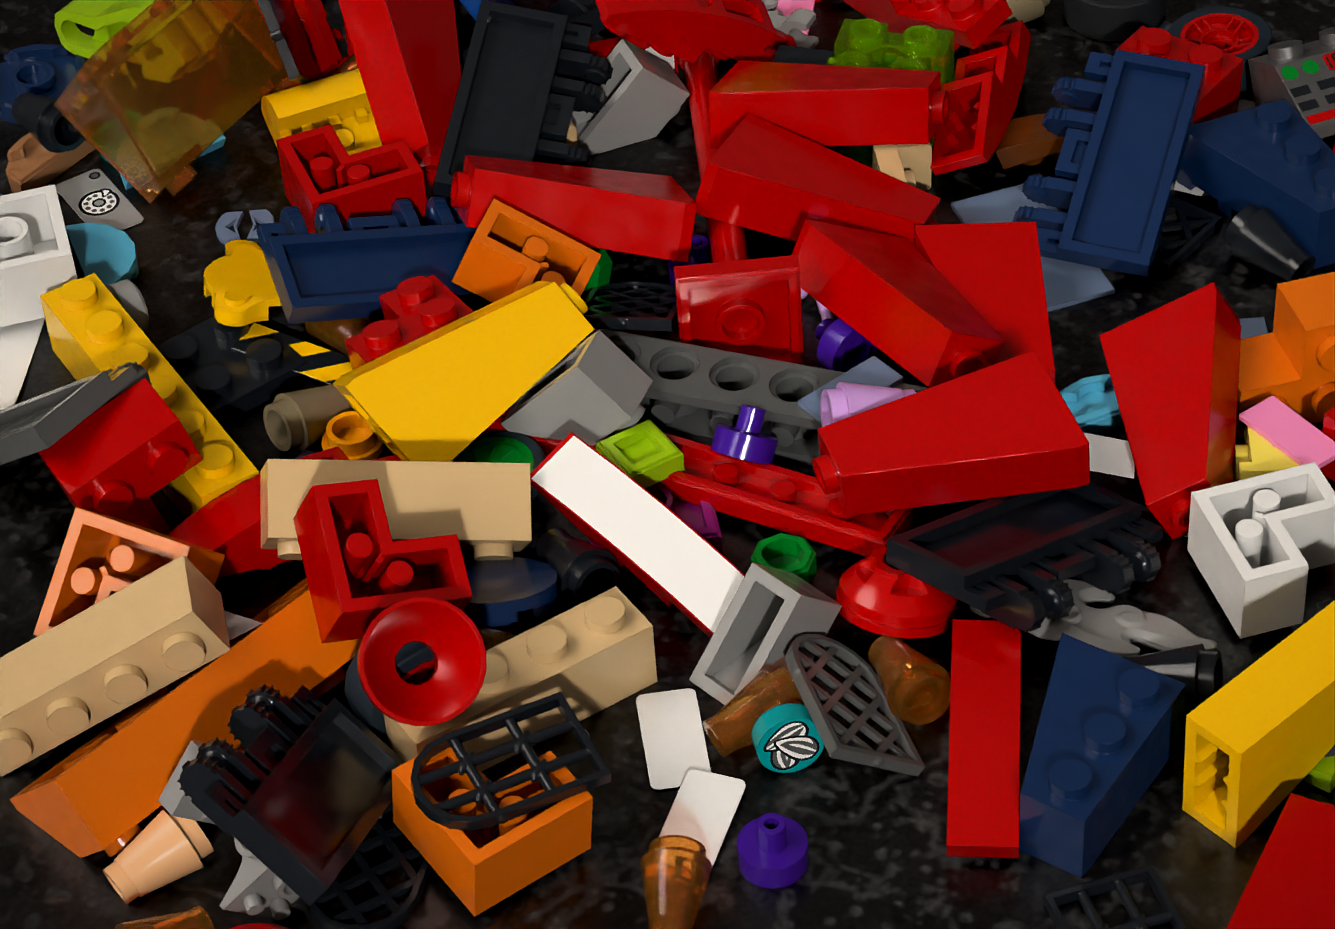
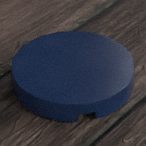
(37, 70)
(508, 587)

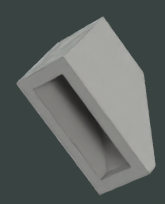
(638, 101)
(586, 393)
(759, 628)

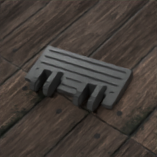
(50, 416)

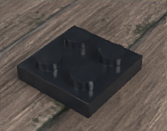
(227, 378)

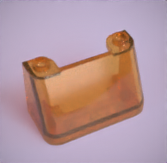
(173, 87)

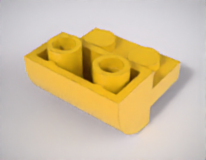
(327, 101)

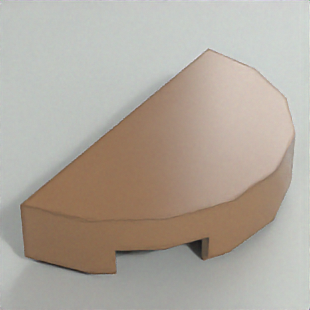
(34, 166)

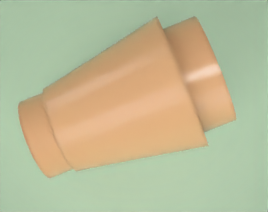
(157, 856)

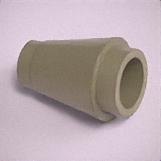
(301, 416)

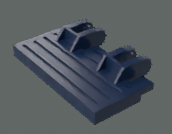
(1120, 157)
(344, 272)

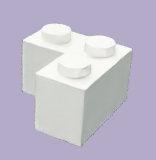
(1260, 541)

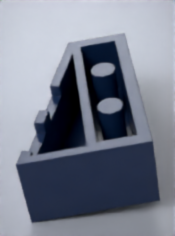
(1268, 161)
(1094, 752)

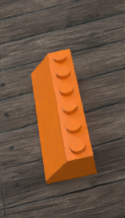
(118, 775)

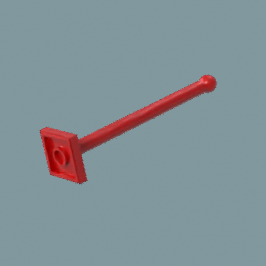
(736, 299)

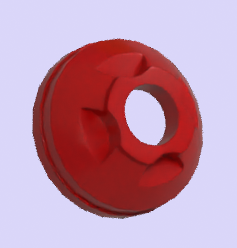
(892, 601)
(456, 652)

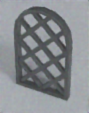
(902, 758)

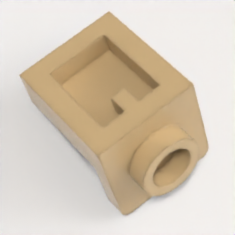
(905, 162)

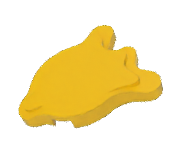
(240, 285)

